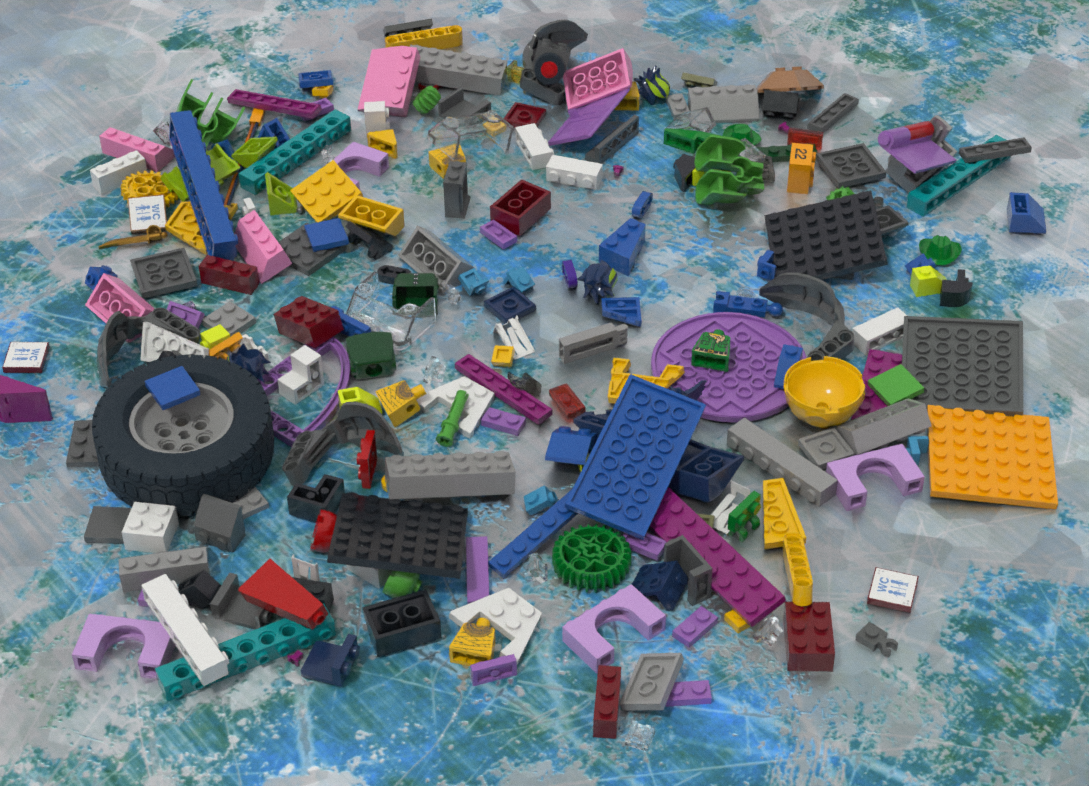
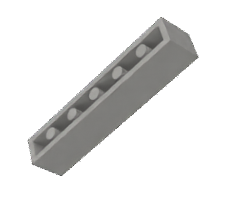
(782, 462)

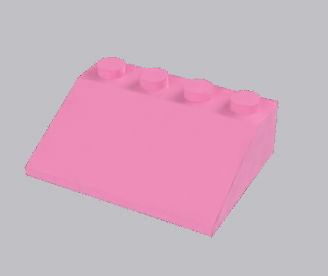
(391, 78)
(598, 79)

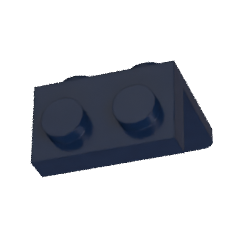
(664, 580)
(331, 662)

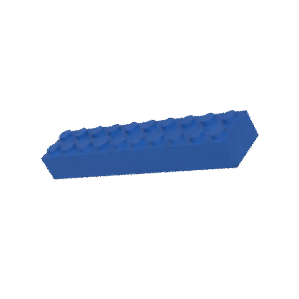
(201, 186)

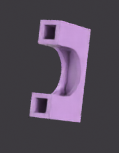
(364, 159)
(890, 461)
(625, 606)
(104, 631)

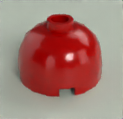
(323, 531)

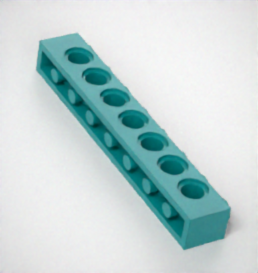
(295, 151)
(950, 182)
(246, 653)

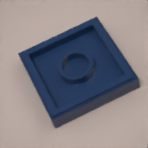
(509, 304)

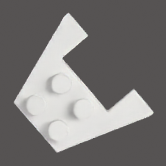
(475, 406)
(507, 614)

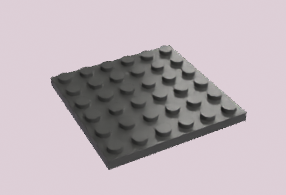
(966, 362)

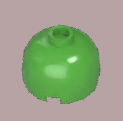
(401, 584)

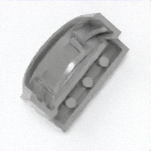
(906, 177)

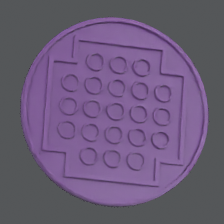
(753, 362)

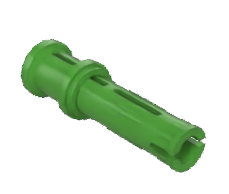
(450, 424)

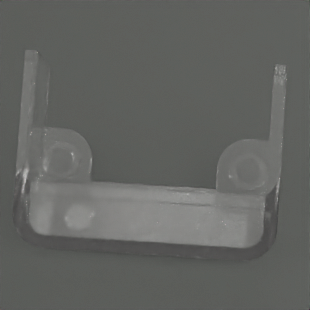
(449, 131)
(404, 324)

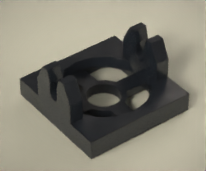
(377, 243)

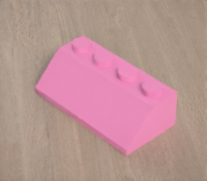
(120, 143)
(260, 247)
(114, 295)

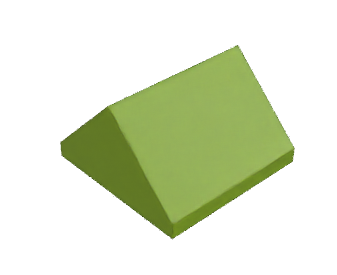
(254, 150)
(279, 196)

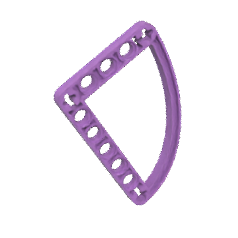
(330, 409)

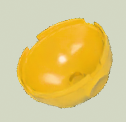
(823, 391)

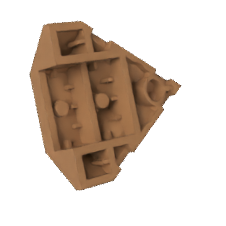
(789, 81)

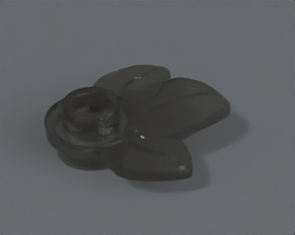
(525, 383)

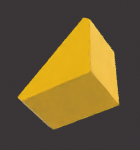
(383, 141)

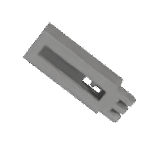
(592, 342)

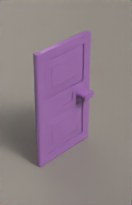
(587, 119)

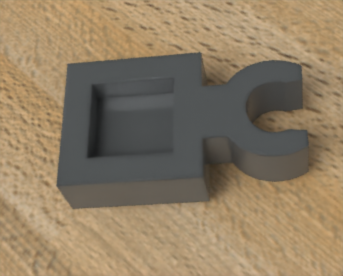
(874, 638)

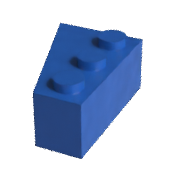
(623, 246)

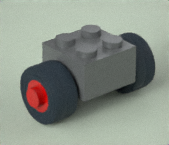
(550, 61)

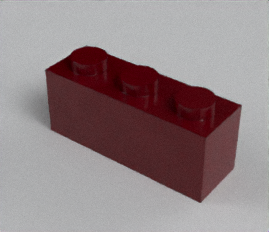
(229, 274)
(607, 702)

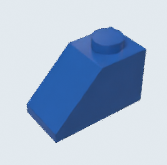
(789, 356)

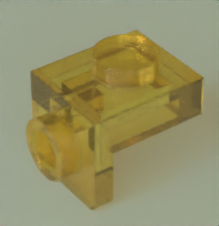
(514, 72)

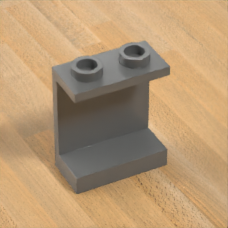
(455, 105)
(693, 565)
(232, 608)

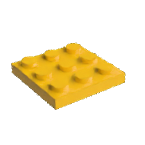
(325, 192)

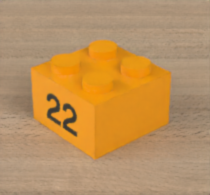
(801, 168)

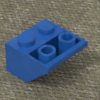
(1025, 214)

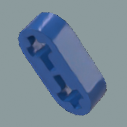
(642, 204)

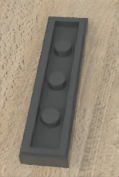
(833, 113)
(995, 150)

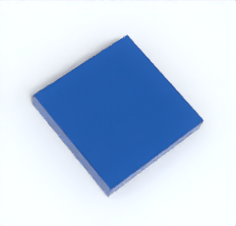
(315, 79)
(326, 234)
(172, 388)

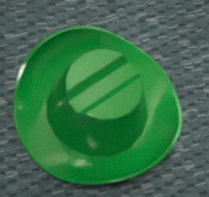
(742, 131)
(940, 249)

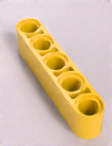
(431, 38)
(797, 569)

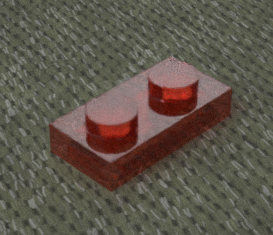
(805, 136)
(567, 401)

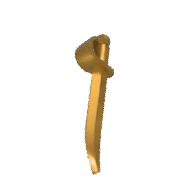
(153, 233)

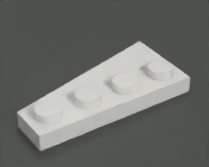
(158, 339)

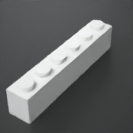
(185, 629)

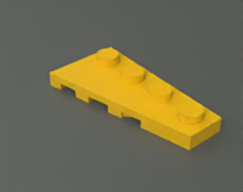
(778, 514)

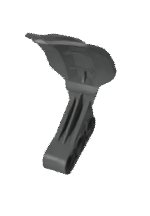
(557, 31)
(815, 297)
(121, 328)
(349, 426)

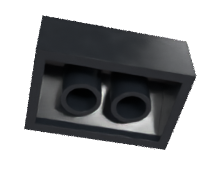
(402, 622)

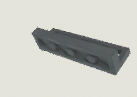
(614, 141)

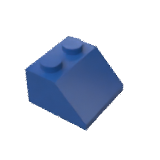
(570, 445)

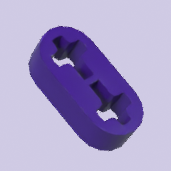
(569, 274)

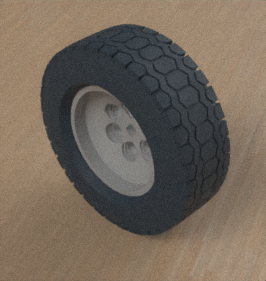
(199, 447)

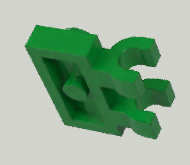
(743, 513)

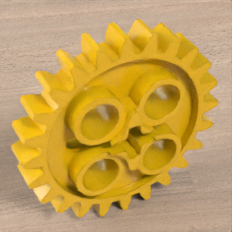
(146, 185)

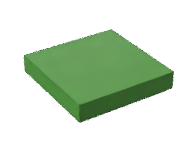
(895, 385)

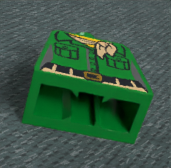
(712, 351)

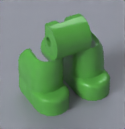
(220, 124)
(721, 186)

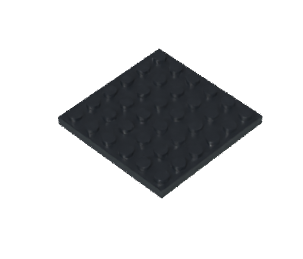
(827, 237)
(399, 535)

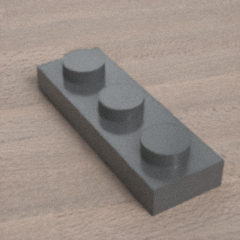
(408, 27)

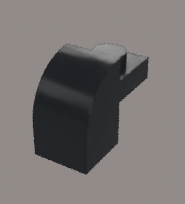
(956, 292)

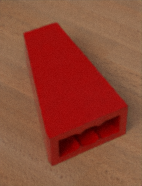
(281, 594)

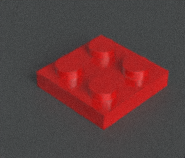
(367, 459)

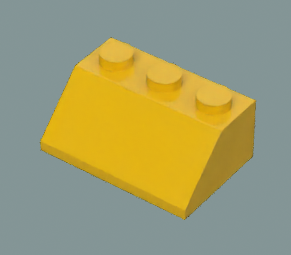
(374, 215)

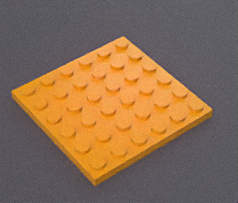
(991, 458)

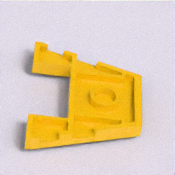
(185, 227)
(619, 377)

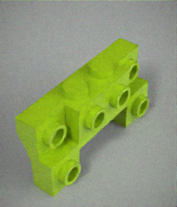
(220, 161)

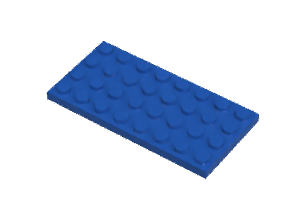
(635, 457)

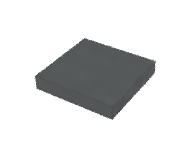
(106, 524)

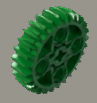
(591, 557)

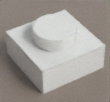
(248, 206)

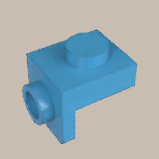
(519, 279)
(473, 282)
(917, 445)
(539, 499)

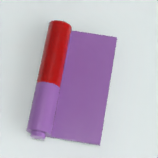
(914, 147)

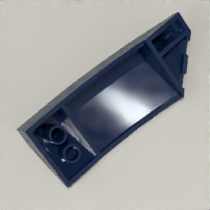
(702, 470)

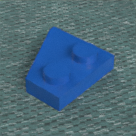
(623, 309)

